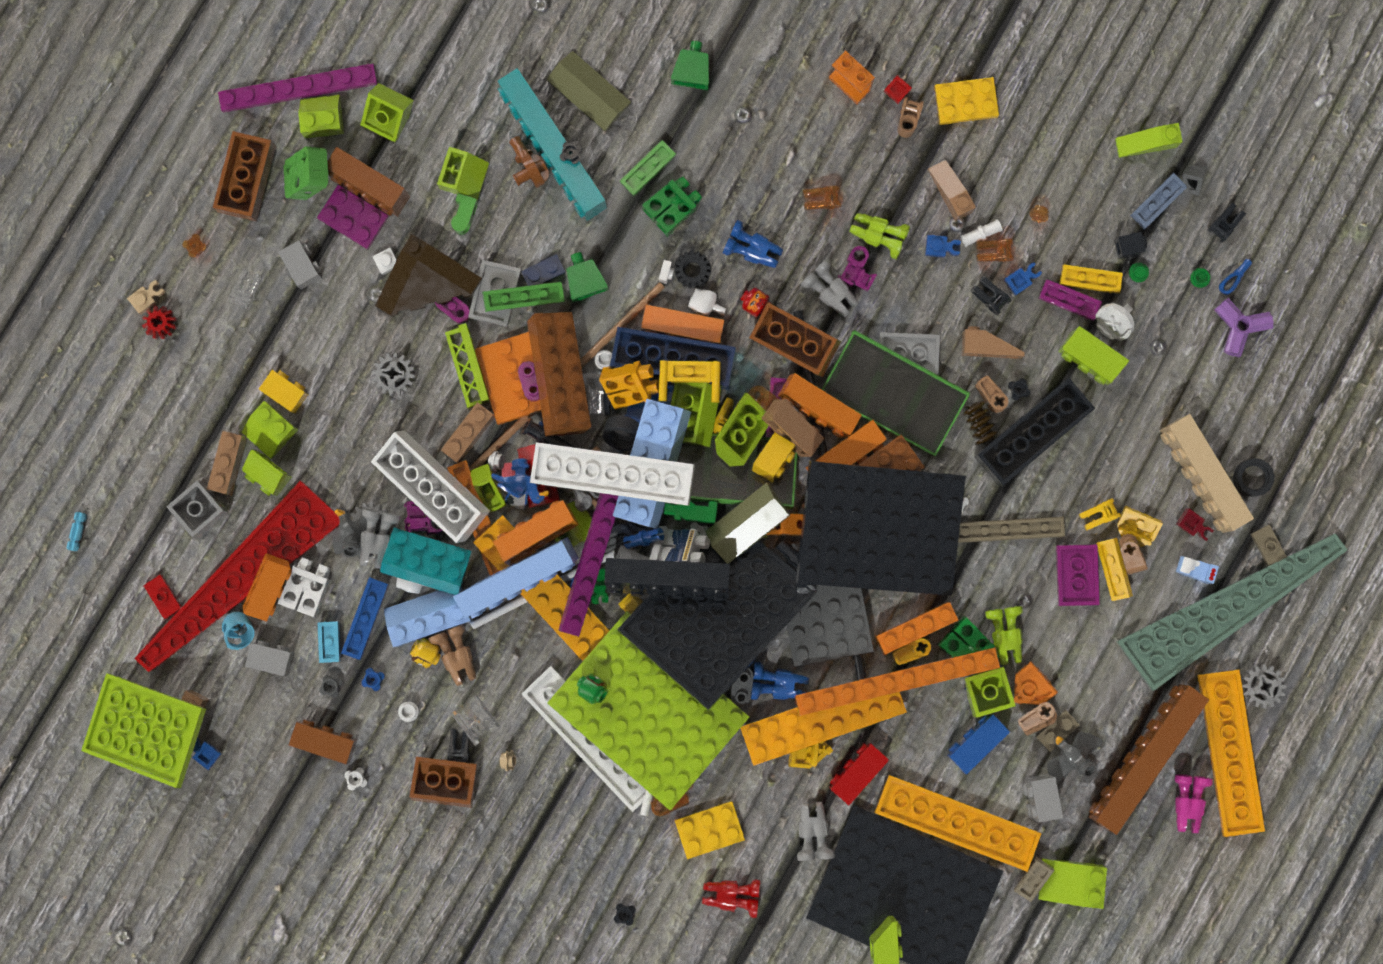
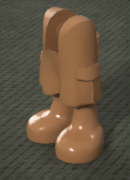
(455, 660)

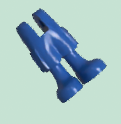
(758, 246)
(783, 685)

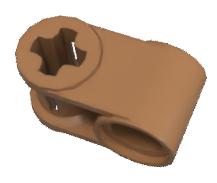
(910, 114)
(1132, 557)

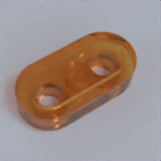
(766, 397)

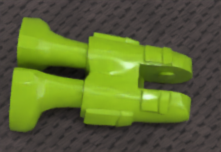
(874, 233)
(1009, 639)

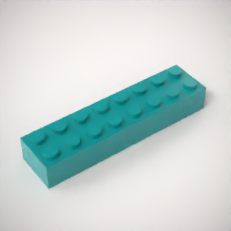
(549, 140)

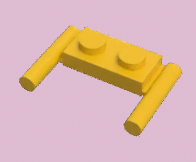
(690, 373)

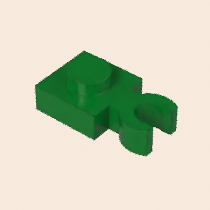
(599, 588)

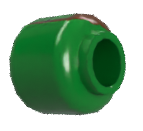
(592, 689)

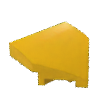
(1140, 525)
(809, 756)

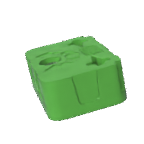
(305, 173)

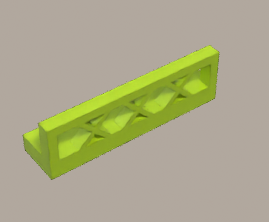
(472, 360)

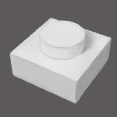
(385, 261)
(666, 272)

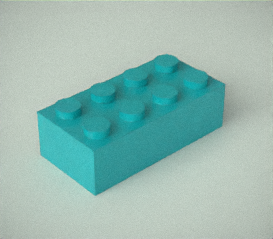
(425, 561)

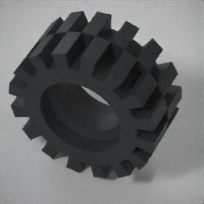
(692, 257)

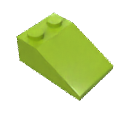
(1075, 884)

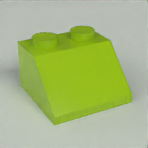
(386, 112)
(320, 116)
(268, 429)
(265, 472)
(989, 692)

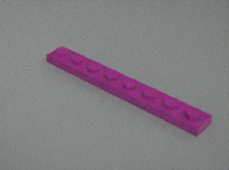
(297, 88)
(589, 565)

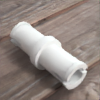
(981, 233)

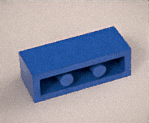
(977, 743)

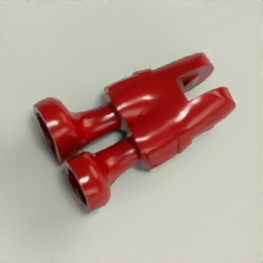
(727, 898)

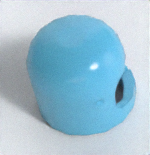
(228, 629)

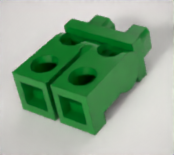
(671, 205)
(693, 512)
(970, 634)

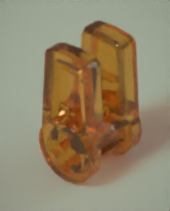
(824, 192)
(1001, 255)
(681, 803)

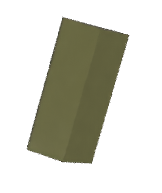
(588, 90)
(747, 523)

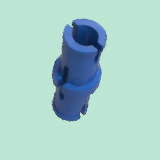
(644, 538)

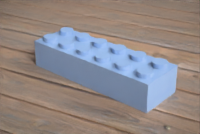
(660, 438)
(511, 580)

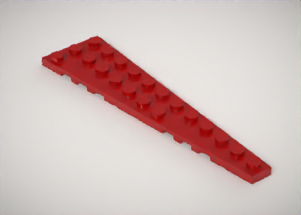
(286, 533)

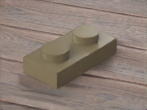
(1063, 727)

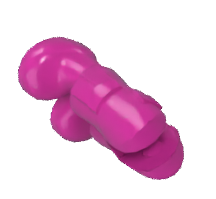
(1193, 807)

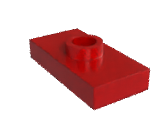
(162, 596)

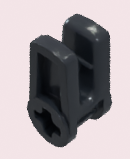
(1221, 227)
(997, 294)
(454, 752)

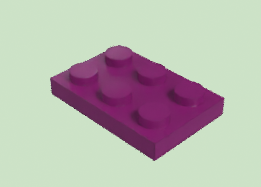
(352, 217)
(1077, 575)

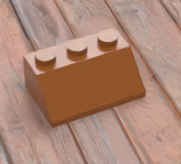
(443, 782)

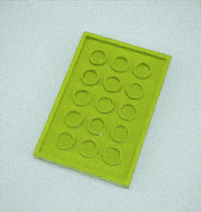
(143, 730)

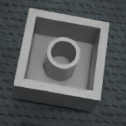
(197, 509)
(1042, 798)

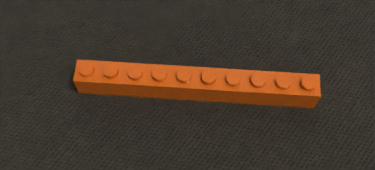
(897, 681)

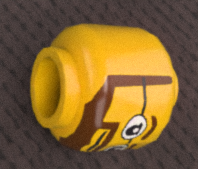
(425, 653)

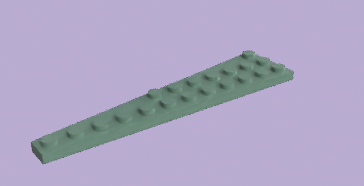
(1187, 634)

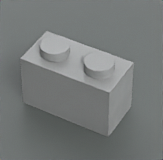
(299, 264)
(269, 659)

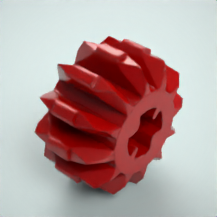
(158, 315)

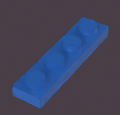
(365, 618)

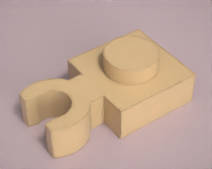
(144, 299)

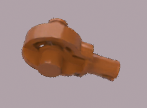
(534, 166)

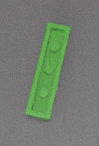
(523, 296)

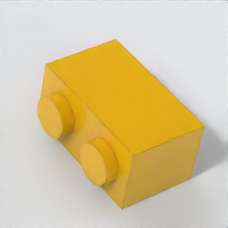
(283, 391)
(774, 457)

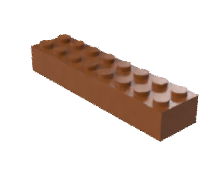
(1147, 758)

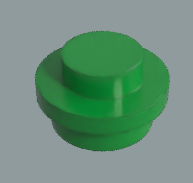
(1138, 272)
(1200, 278)

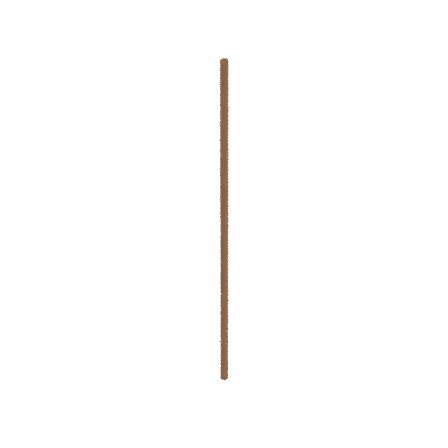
(584, 360)

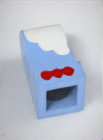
(1197, 570)

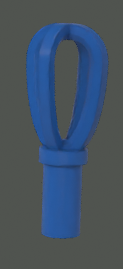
(1239, 273)

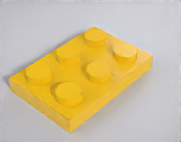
(966, 101)
(709, 829)

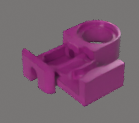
(856, 273)
(417, 521)

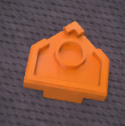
(1032, 686)

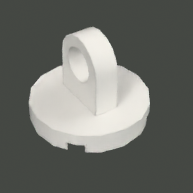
(1115, 321)

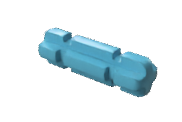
(76, 531)

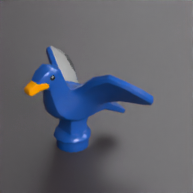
(519, 486)

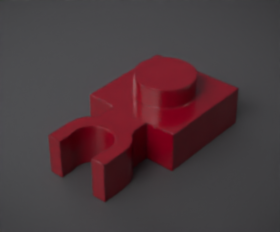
(1192, 524)

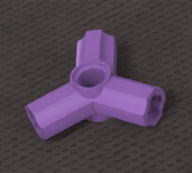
(1237, 338)

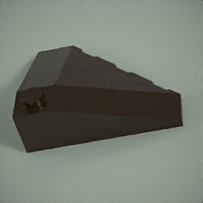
(424, 277)

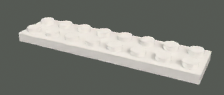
(612, 473)
(614, 777)

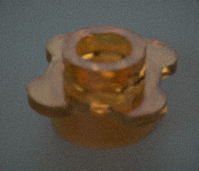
(200, 246)

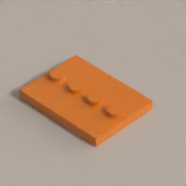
(499, 370)

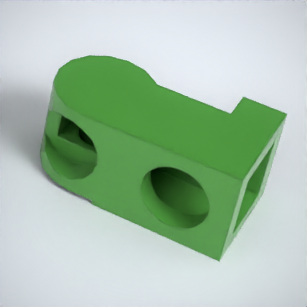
(463, 219)

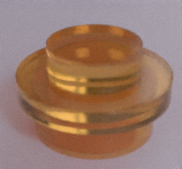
(1039, 214)

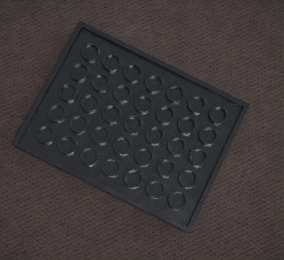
(880, 528)
(714, 642)
(903, 874)

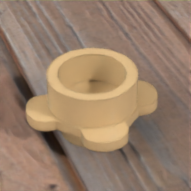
(508, 760)

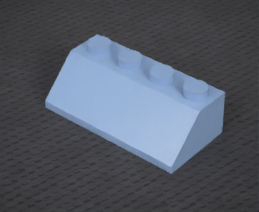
(423, 617)

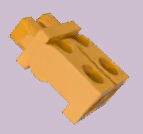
(629, 384)

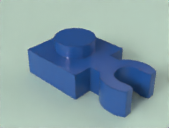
(938, 246)
(1021, 280)
(205, 754)

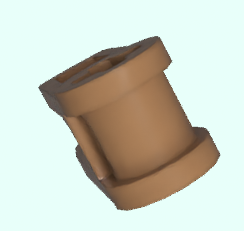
(989, 392)
(1036, 719)

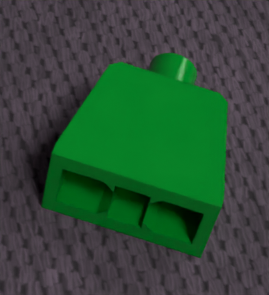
(692, 68)
(584, 278)

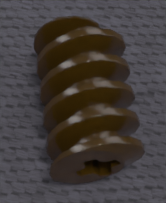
(980, 422)

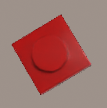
(897, 89)

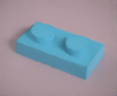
(329, 642)

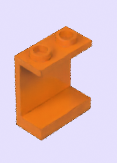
(851, 77)

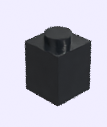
(1130, 245)

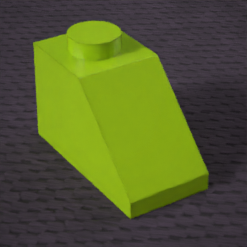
(487, 488)

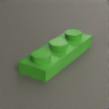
(648, 168)

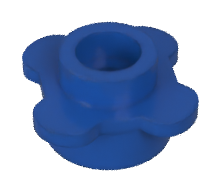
(375, 685)

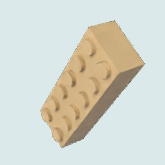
(1206, 474)

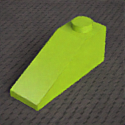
(1149, 140)

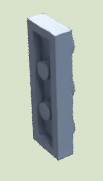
(1158, 201)

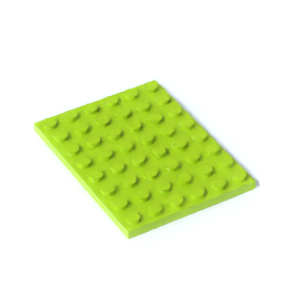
(647, 719)

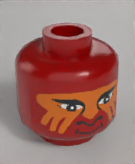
(754, 301)

